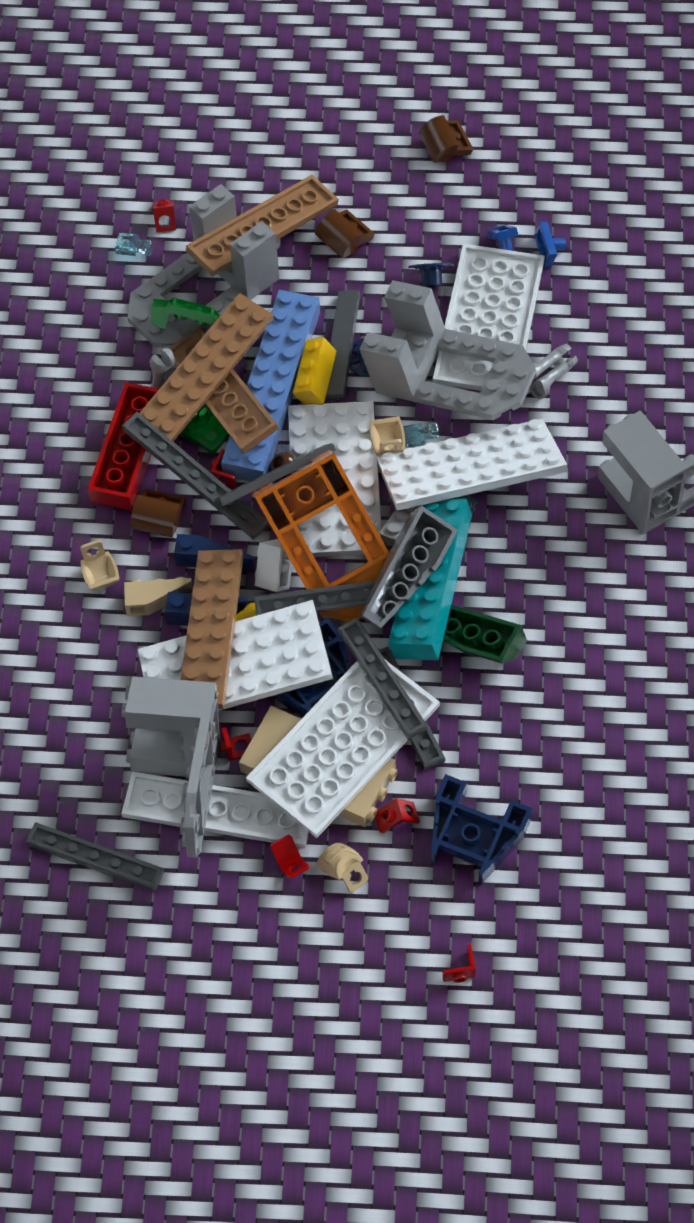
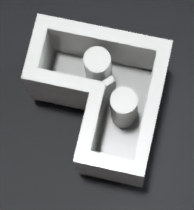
(273, 566)

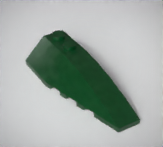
(484, 635)

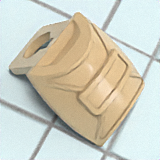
(387, 435)
(100, 569)
(339, 861)

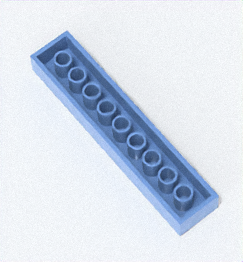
(274, 378)

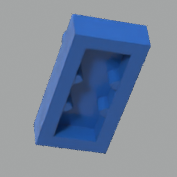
(503, 235)
(547, 245)

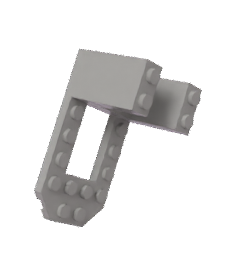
(251, 272)
(404, 360)
(645, 473)
(176, 737)

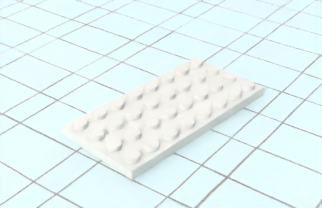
(489, 299)
(349, 430)
(471, 464)
(267, 655)
(335, 750)

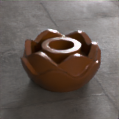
(281, 459)

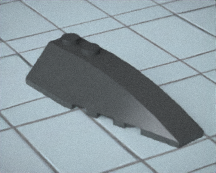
(409, 564)

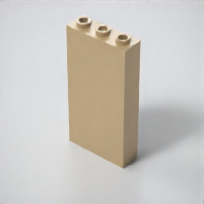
(276, 726)

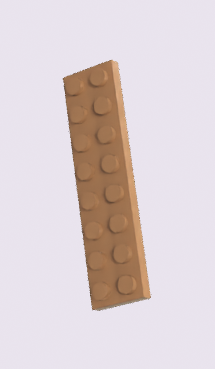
(280, 213)
(206, 366)
(232, 402)
(213, 619)

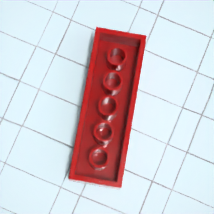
(121, 459)

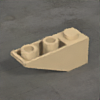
(151, 596)

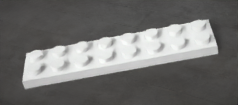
(229, 812)

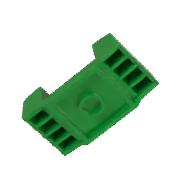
(181, 309)

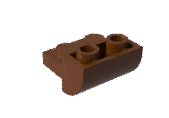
(444, 139)
(343, 232)
(157, 512)

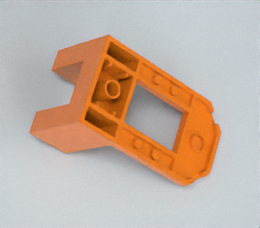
(303, 497)

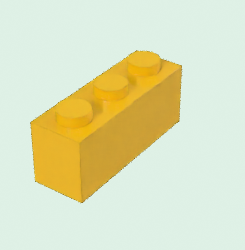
(314, 371)

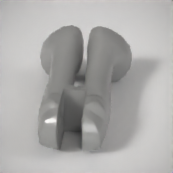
(162, 368)
(541, 386)

